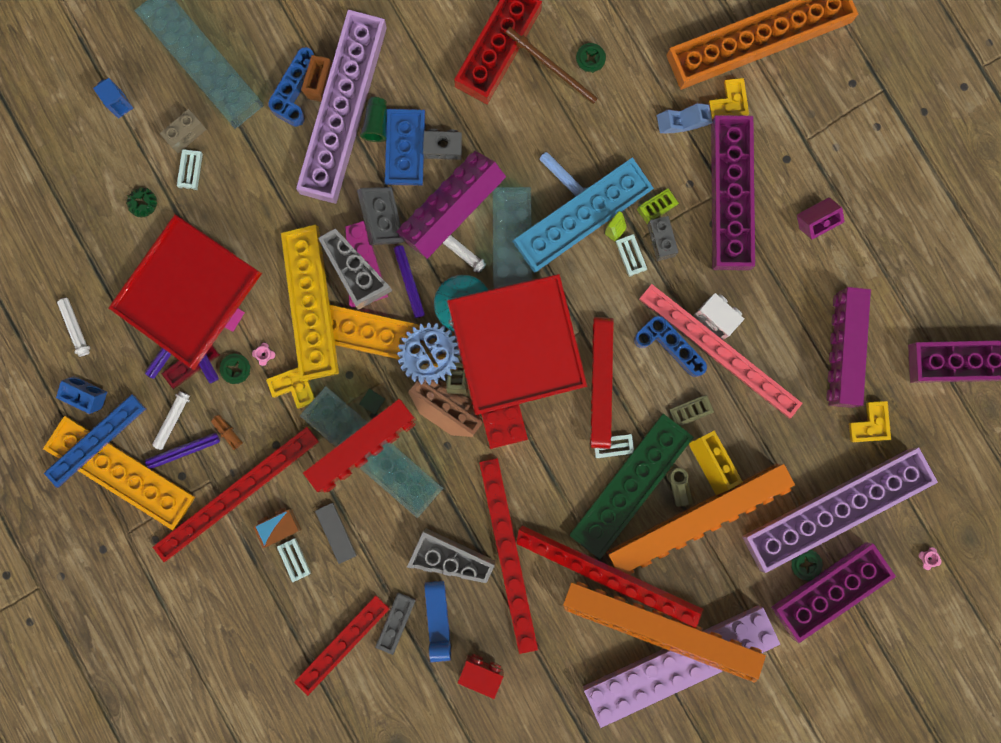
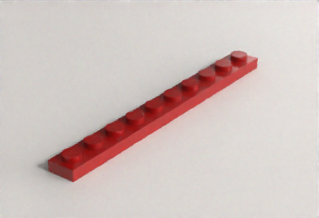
(235, 494)
(508, 556)
(609, 576)

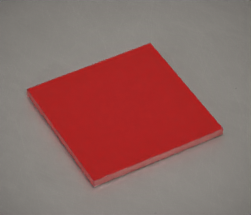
(184, 291)
(516, 344)

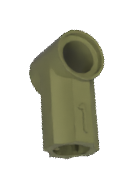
(681, 488)

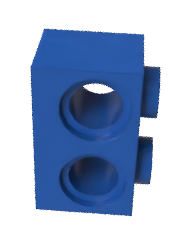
(113, 97)
(81, 394)

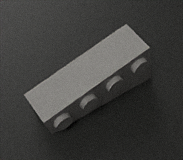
(356, 274)
(450, 558)

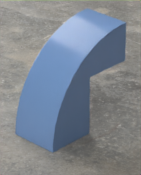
(685, 120)

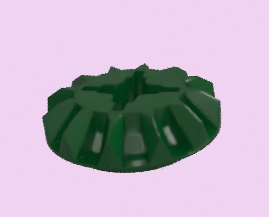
(591, 49)
(142, 210)
(227, 373)
(813, 570)

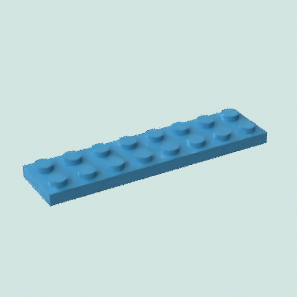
(582, 215)

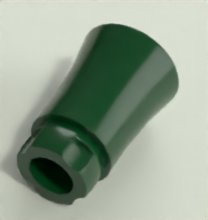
(375, 120)

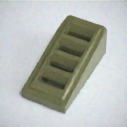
(456, 389)
(706, 403)

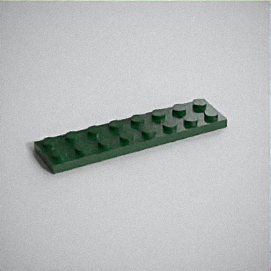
(631, 486)

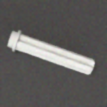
(465, 254)
(73, 327)
(171, 420)

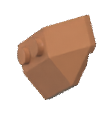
(448, 411)

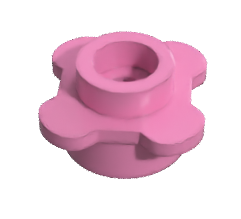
(263, 349)
(935, 561)

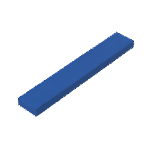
(95, 441)

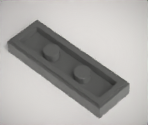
(336, 533)
(395, 623)

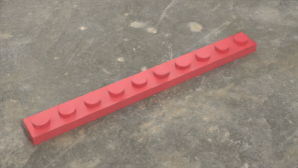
(720, 351)

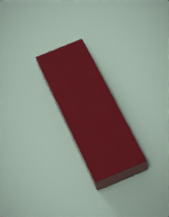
(180, 372)

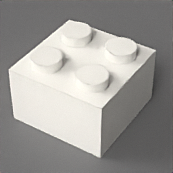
(719, 316)

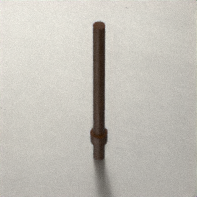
(523, 42)

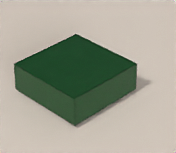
(372, 401)

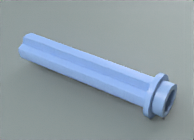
(561, 174)

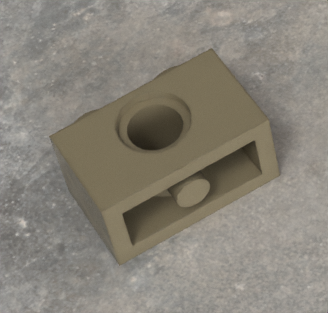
(183, 131)

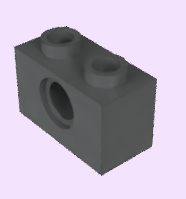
(432, 150)
(662, 238)

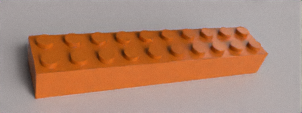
(756, 38)
(700, 518)
(665, 633)

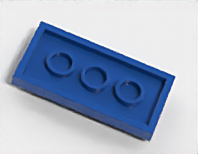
(404, 147)

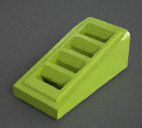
(646, 215)
(616, 227)

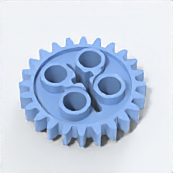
(413, 362)

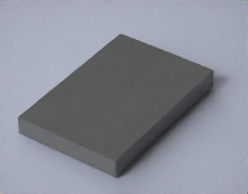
(380, 215)

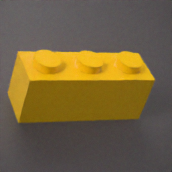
(715, 463)

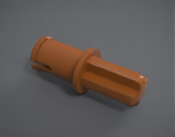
(226, 432)

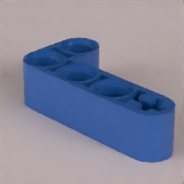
(289, 81)
(674, 349)
(437, 621)

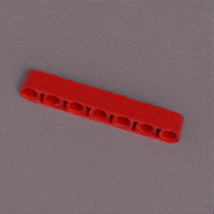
(602, 383)

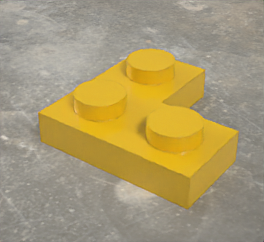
(735, 101)
(291, 382)
(877, 426)

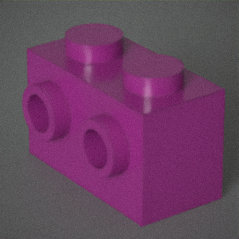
(820, 218)

